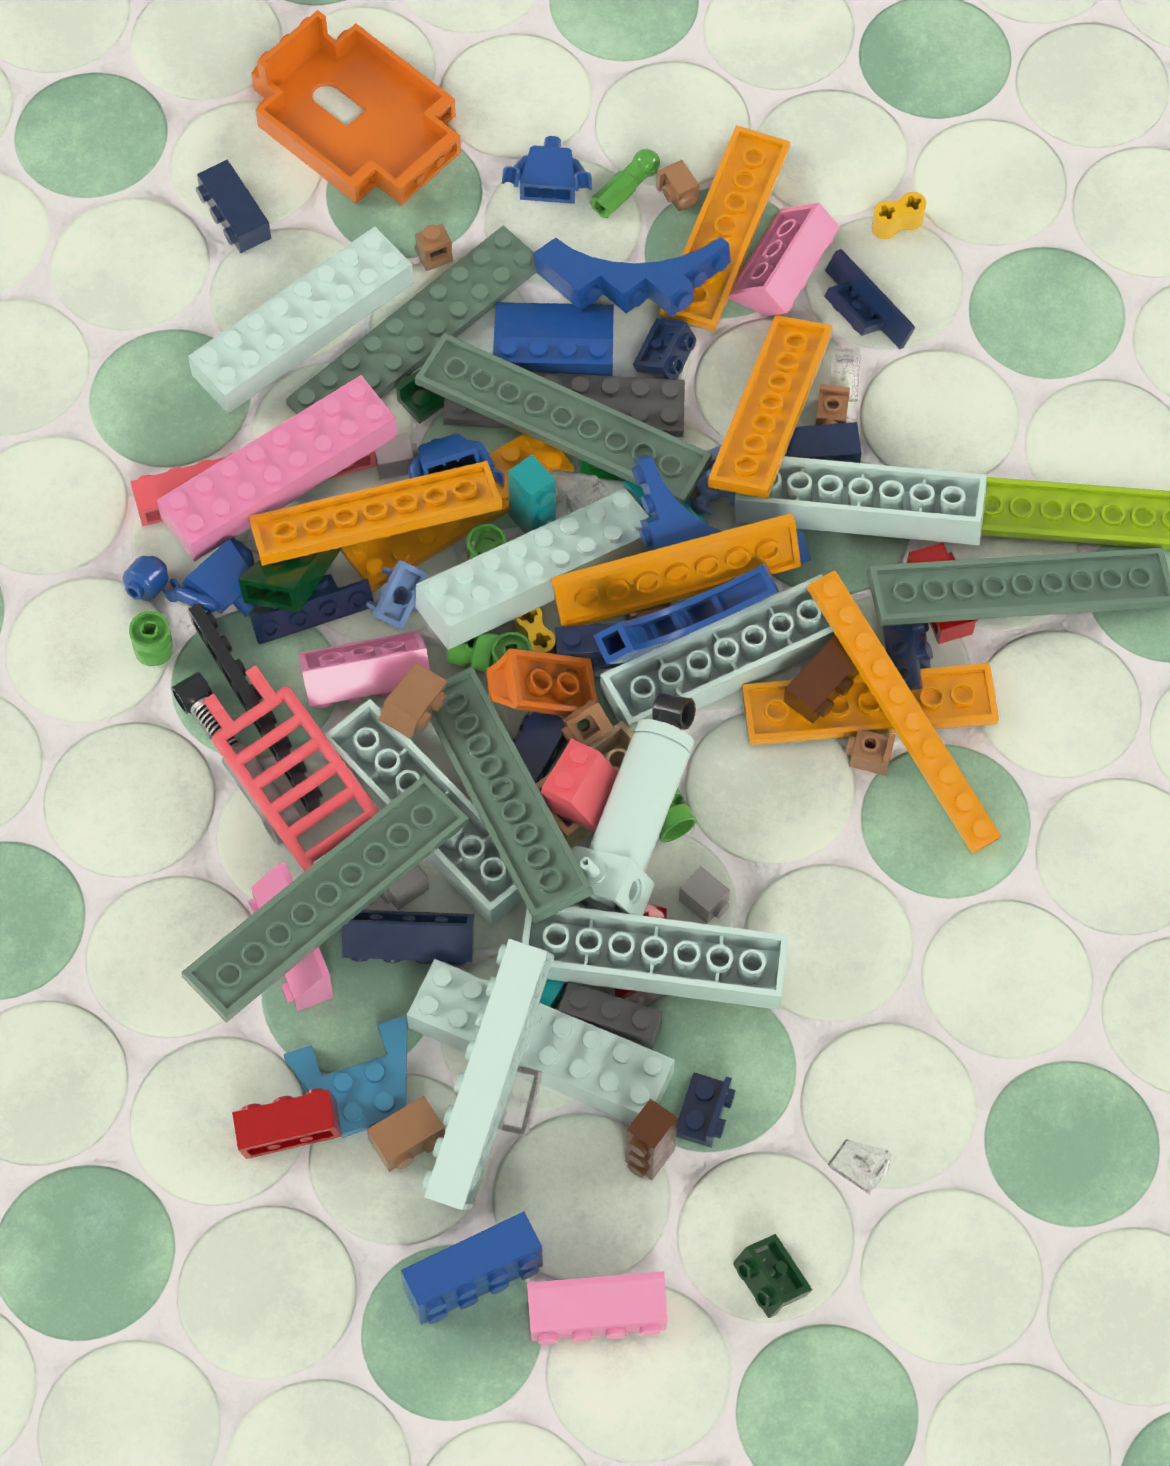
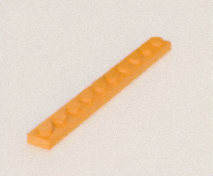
(903, 712)

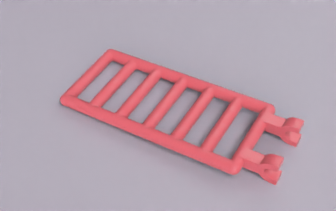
(254, 785)

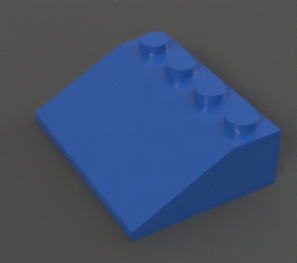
(555, 337)

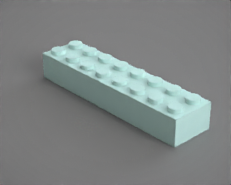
(301, 319)
(873, 500)
(519, 573)
(721, 656)
(387, 766)
(662, 956)
(571, 1053)
(488, 1075)

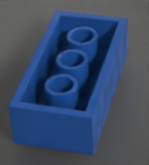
(473, 1268)

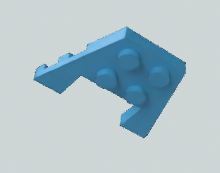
(364, 1091)

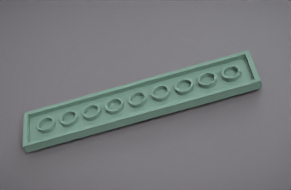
(412, 331)
(558, 415)
(1019, 586)
(508, 799)
(324, 898)

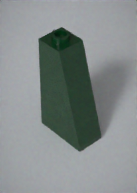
(287, 582)

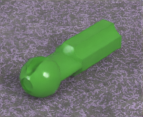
(625, 182)

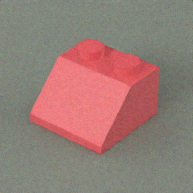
(579, 785)

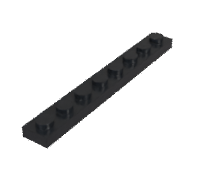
(248, 696)

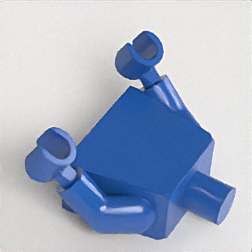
(548, 173)
(451, 453)
(216, 580)

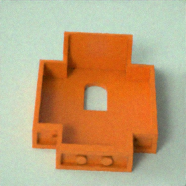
(390, 145)

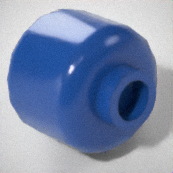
(145, 578)

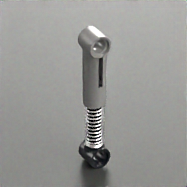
(190, 697)

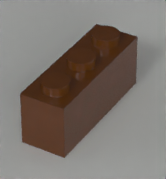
(821, 681)
(650, 1140)

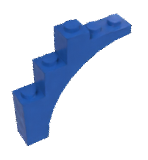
(628, 285)
(670, 520)
(643, 634)

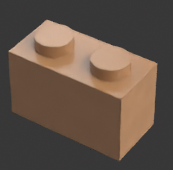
(413, 701)
(406, 1134)

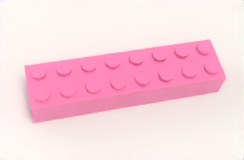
(277, 467)

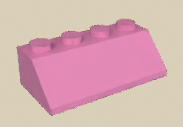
(784, 259)
(360, 668)
(309, 980)
(597, 1307)

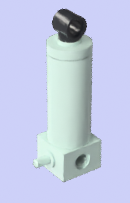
(637, 809)

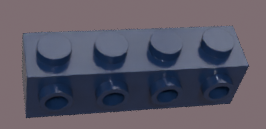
(409, 936)

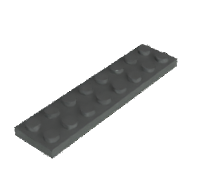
(646, 399)

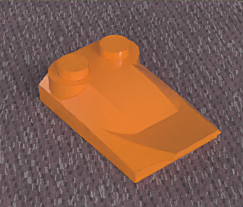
(541, 682)

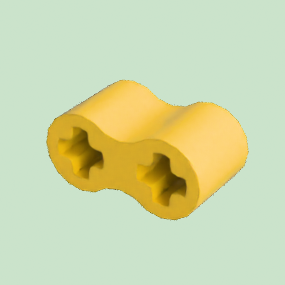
(898, 215)
(533, 629)

